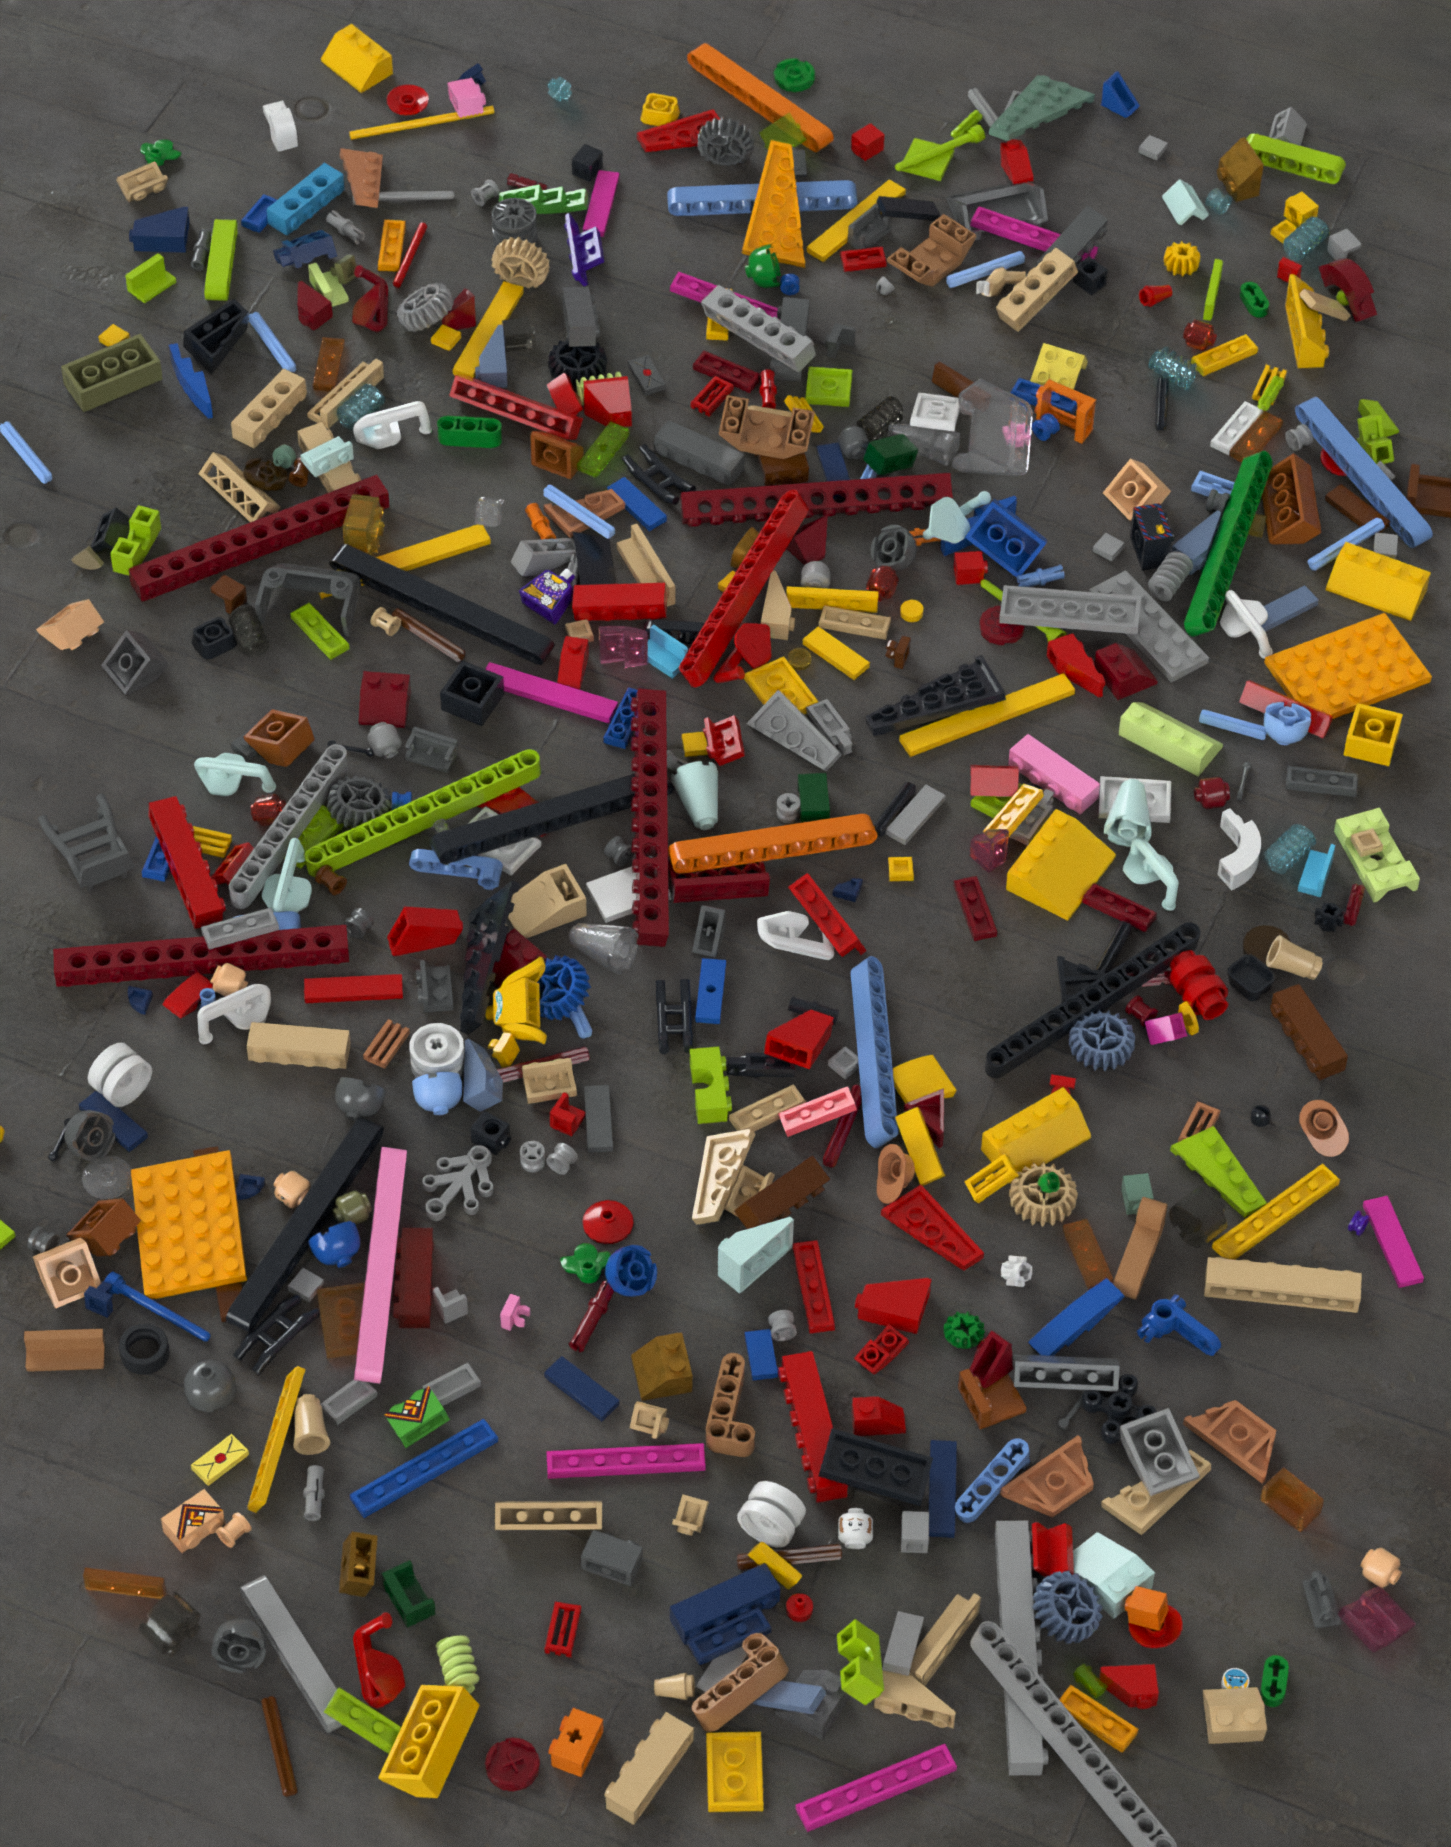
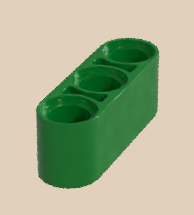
(469, 431)

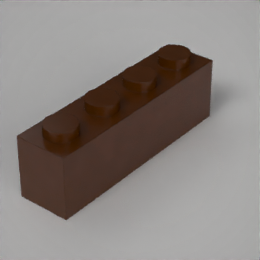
(1308, 1032)
(784, 1194)

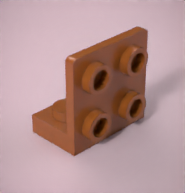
(992, 1404)

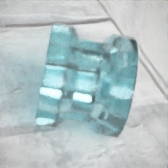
(1218, 201)

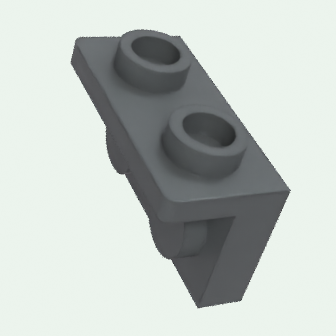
(436, 987)

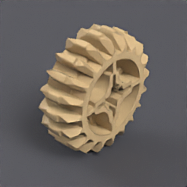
(520, 262)
(1029, 1200)

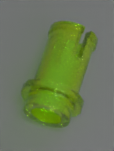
(1089, 1680)

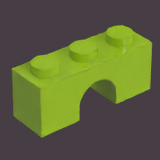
(143, 531)
(708, 1068)
(864, 1673)

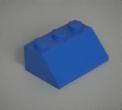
(1006, 538)

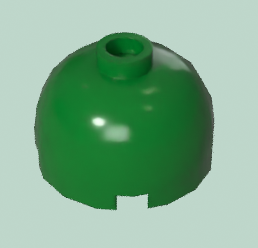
(763, 267)

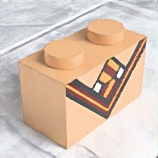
(193, 1521)

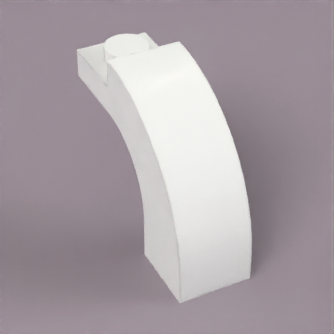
(1241, 864)

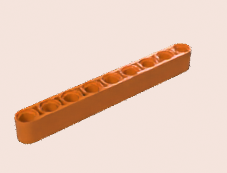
(757, 94)
(772, 843)

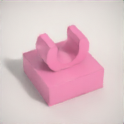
(511, 1311)

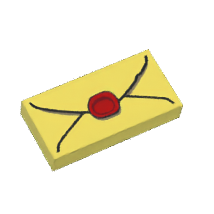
(220, 1459)

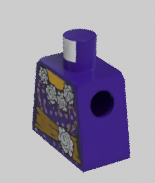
(549, 594)

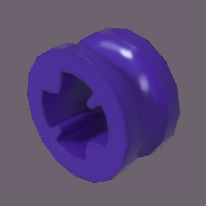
(1358, 1223)

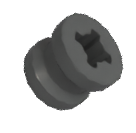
(1217, 501)
(619, 851)
(358, 923)
(42, 1240)

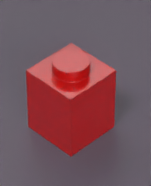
(867, 142)
(969, 567)

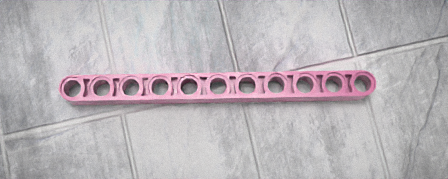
(380, 1265)

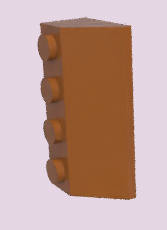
(1291, 503)

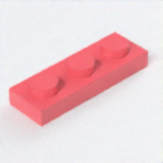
(817, 1111)

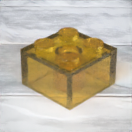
(363, 524)

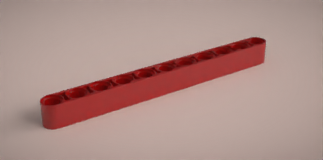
(743, 588)

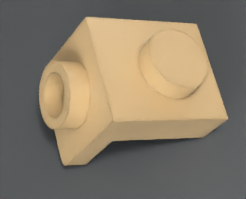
(649, 1419)
(690, 1515)

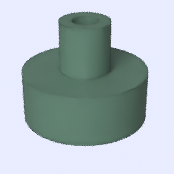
(284, 456)

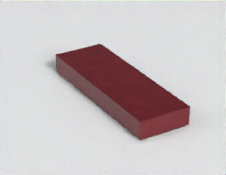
(733, 373)
(1119, 907)
(975, 908)

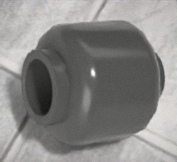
(853, 442)

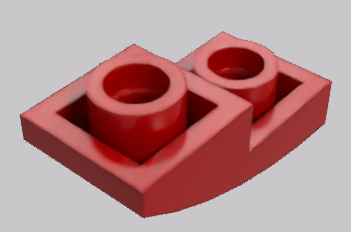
(564, 395)
(187, 995)
(882, 1350)

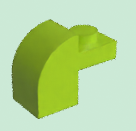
(1373, 439)

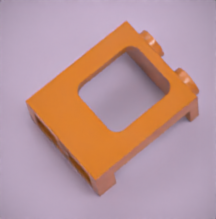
(1085, 412)

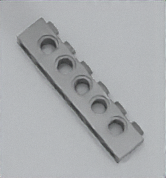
(759, 328)

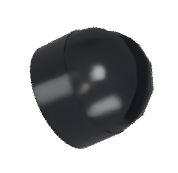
(1260, 1115)

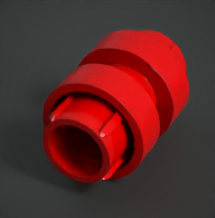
(1196, 980)

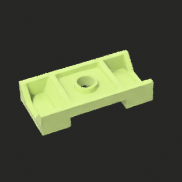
(1382, 874)

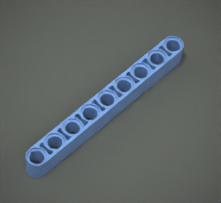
(741, 198)
(1364, 472)
(874, 1052)

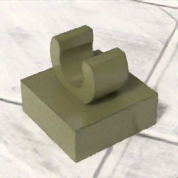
(344, 269)

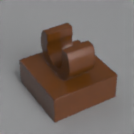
(898, 651)

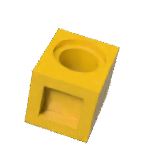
(1300, 208)

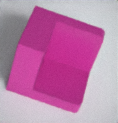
(1165, 1028)

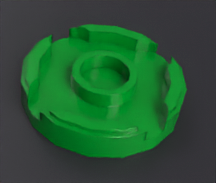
(794, 75)

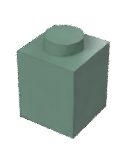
(1133, 1189)

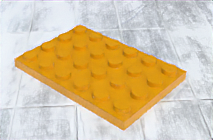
(1349, 667)
(188, 1225)

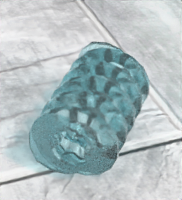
(1305, 238)
(1173, 368)
(362, 403)
(1289, 848)

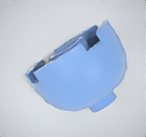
(1285, 723)
(439, 1092)

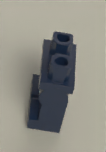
(305, 249)

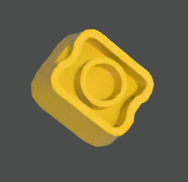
(659, 110)

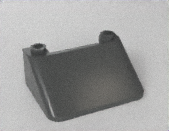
(1017, 201)

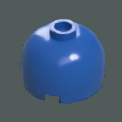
(336, 1245)
(631, 1271)

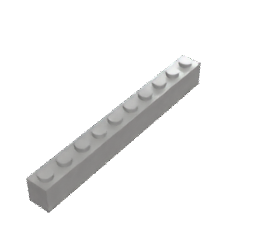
(1017, 1621)

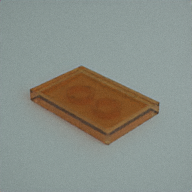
(341, 1318)

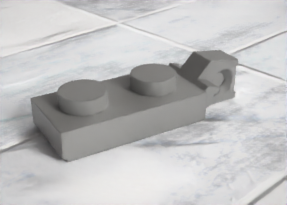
(831, 725)
(1035, 820)

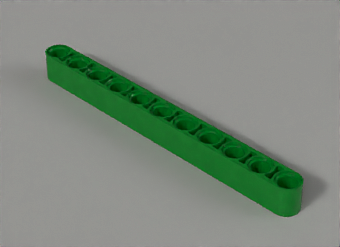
(1228, 544)

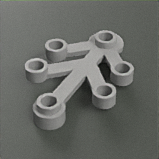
(459, 1180)

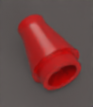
(1152, 295)

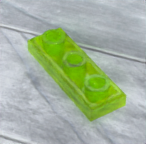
(603, 449)

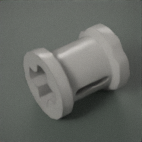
(485, 192)

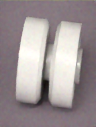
(436, 1049)
(119, 1074)
(771, 1514)

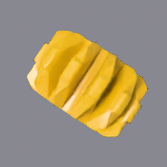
(1182, 259)

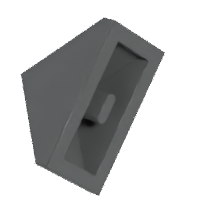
(709, 931)

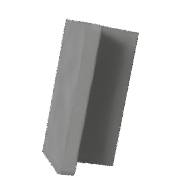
(1288, 127)

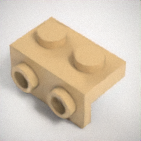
(142, 182)
(548, 1080)
(746, 1186)

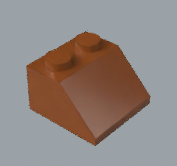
(555, 454)
(280, 737)
(106, 1226)

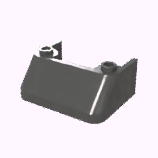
(338, 583)

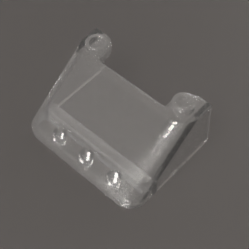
(998, 431)

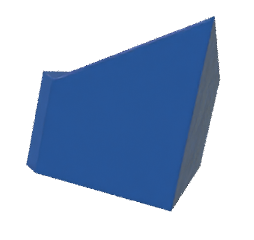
(1118, 97)

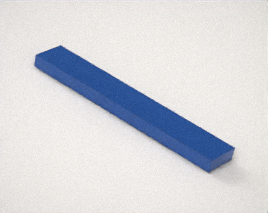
(423, 1468)

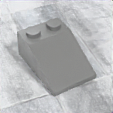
(1158, 1452)

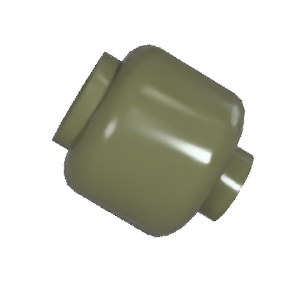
(352, 1207)

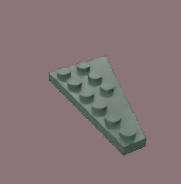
(1039, 102)

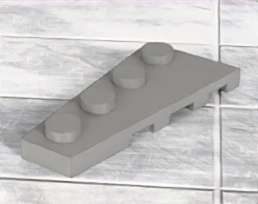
(792, 729)

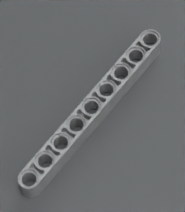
(288, 825)

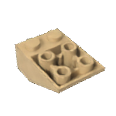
(547, 902)

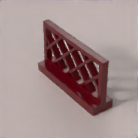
(719, 886)

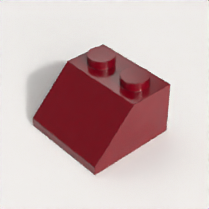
(1123, 670)
(384, 698)
(515, 955)

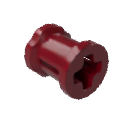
(1140, 1010)

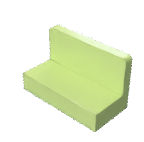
(327, 285)

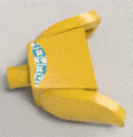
(518, 1003)

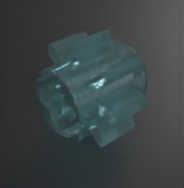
(559, 88)

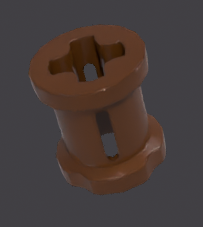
(300, 474)
(331, 880)

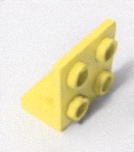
(1058, 365)

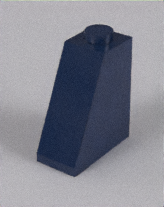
(162, 232)

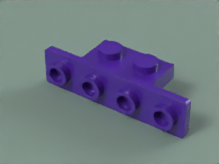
(585, 249)

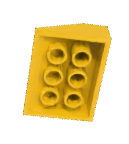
(1059, 865)

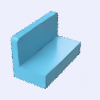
(665, 652)
(1316, 872)

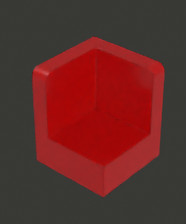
(565, 1117)

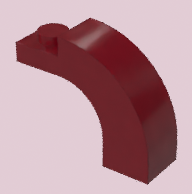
(1353, 283)

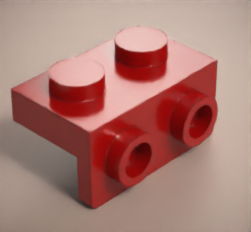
(724, 740)

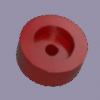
(799, 1607)

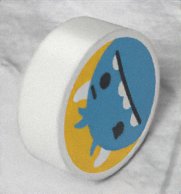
(1235, 1679)

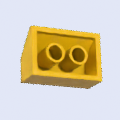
(357, 58)

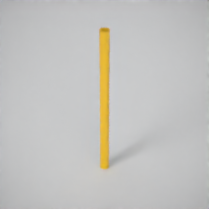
(415, 124)

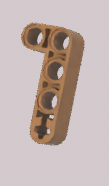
(1141, 1247)
(728, 1403)
(742, 1685)

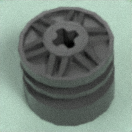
(514, 219)

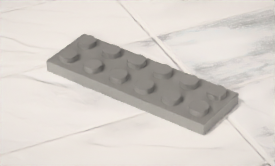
(1070, 609)
(1158, 633)

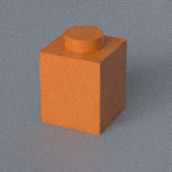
(1147, 1608)

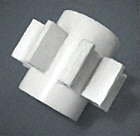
(1016, 1271)

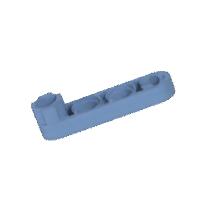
(484, 869)
(988, 1478)

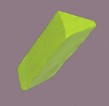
(1371, 407)

